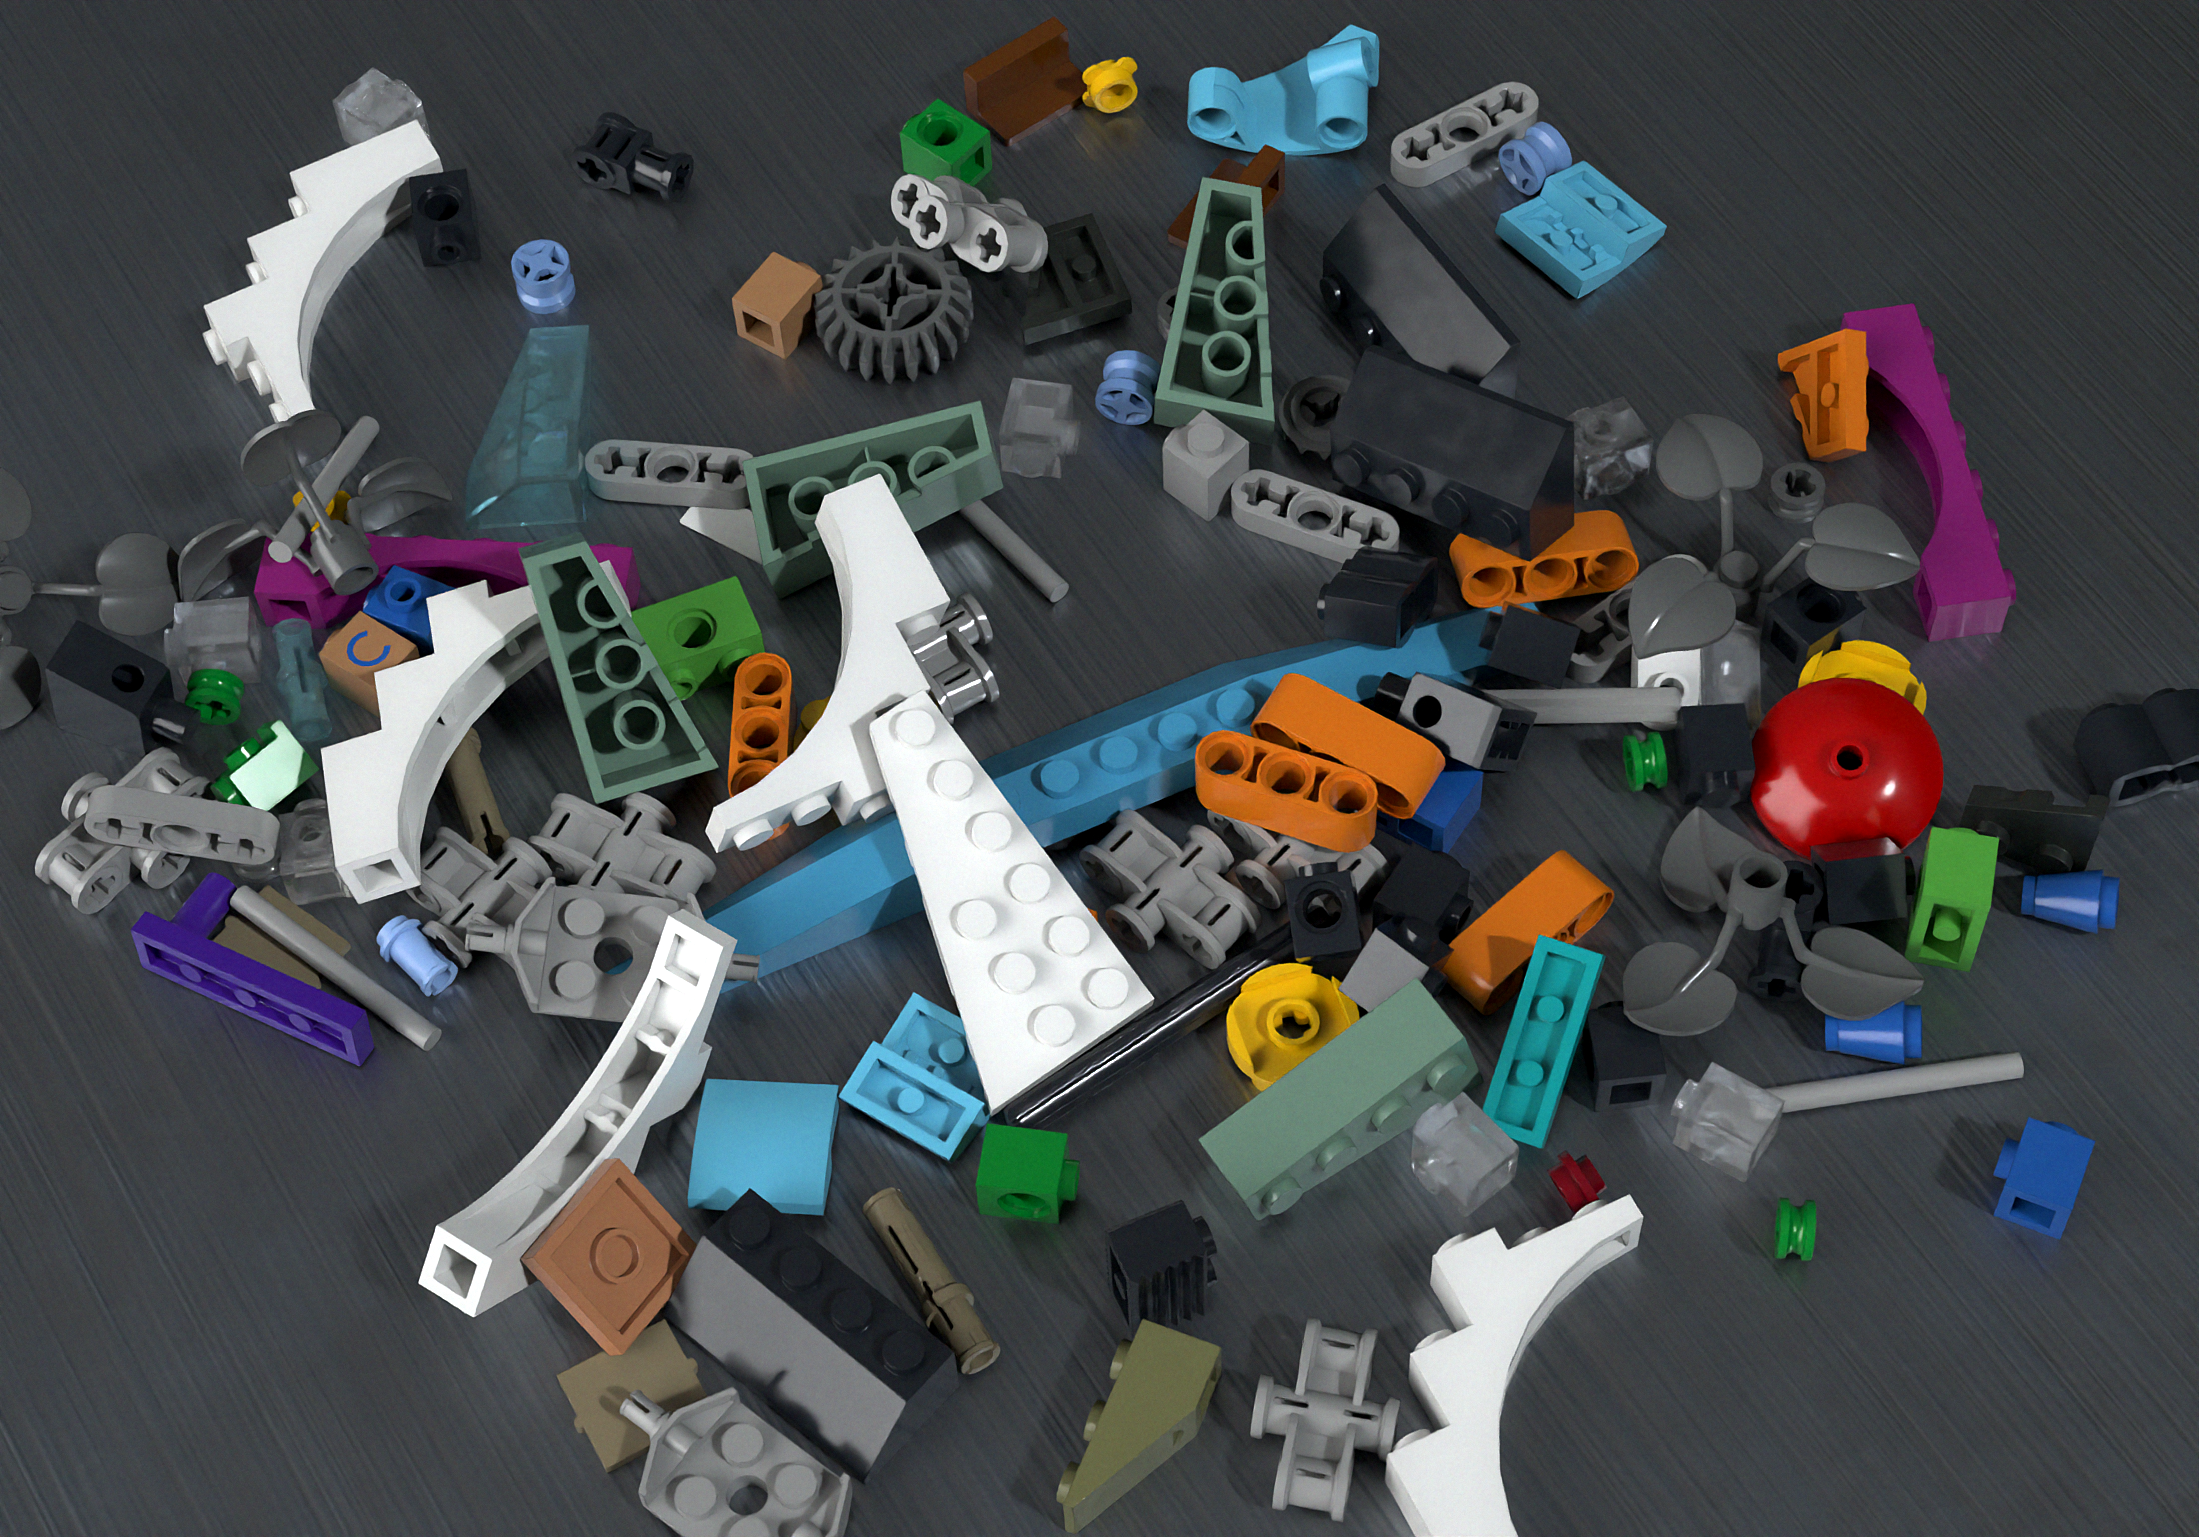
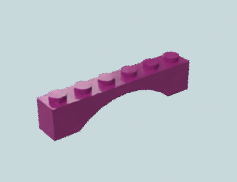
(1960, 573)
(293, 591)

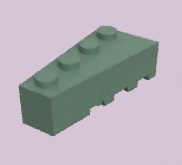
(1219, 324)
(927, 462)
(613, 690)
(1343, 1101)

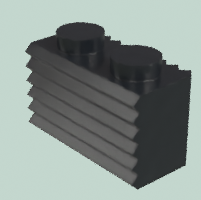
(1160, 1266)

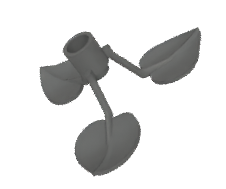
(336, 548)
(135, 590)
(1683, 610)
(1708, 865)

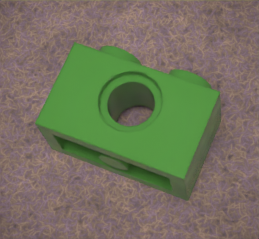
(709, 617)
(1951, 898)

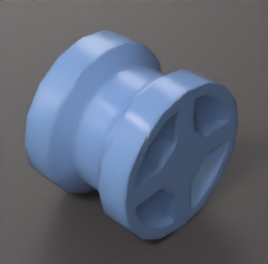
(1534, 157)
(543, 276)
(1128, 387)

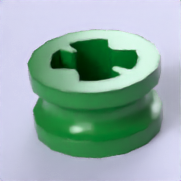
(215, 695)
(1645, 761)
(1795, 1229)

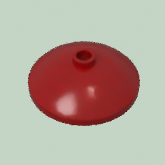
(1812, 799)

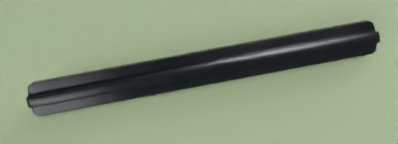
(1153, 1031)

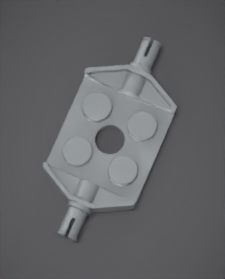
(564, 931)
(721, 1446)

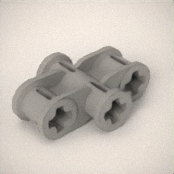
(977, 230)
(951, 664)
(622, 852)
(1279, 856)
(110, 865)
(470, 887)
(1170, 889)
(1325, 1419)

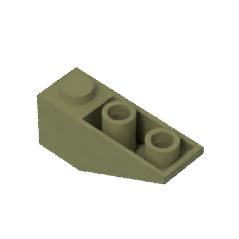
(1149, 1416)

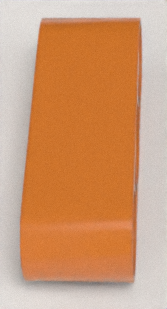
(1583, 561)
(761, 721)
(1337, 729)
(1266, 767)
(1494, 952)

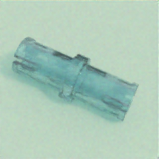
(307, 709)

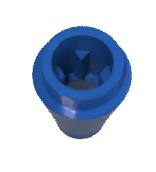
(2073, 899)
(1884, 1037)

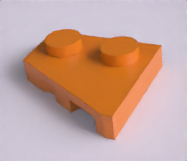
(1832, 393)

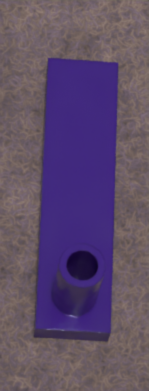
(188, 958)

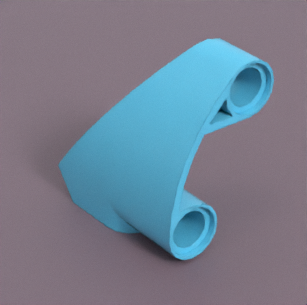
(1300, 109)

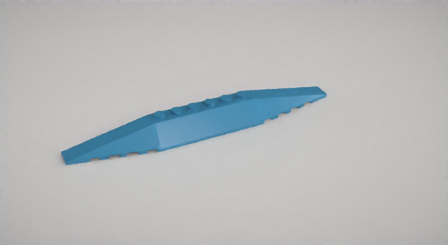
(1069, 783)

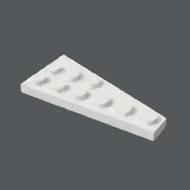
(1012, 934)

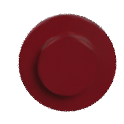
(1576, 1180)

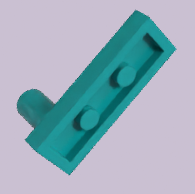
(1542, 1039)

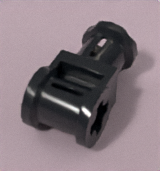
(630, 159)
(1777, 969)

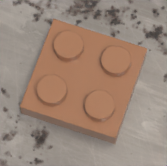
(611, 1256)

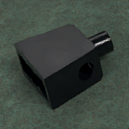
(115, 693)
(1458, 719)

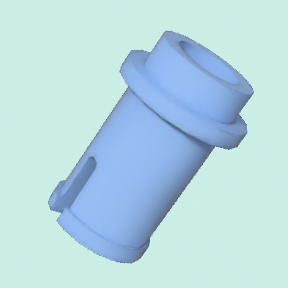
(405, 944)

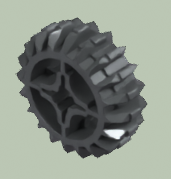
(916, 287)

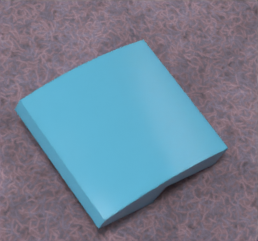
(1580, 229)
(922, 1081)
(764, 1140)

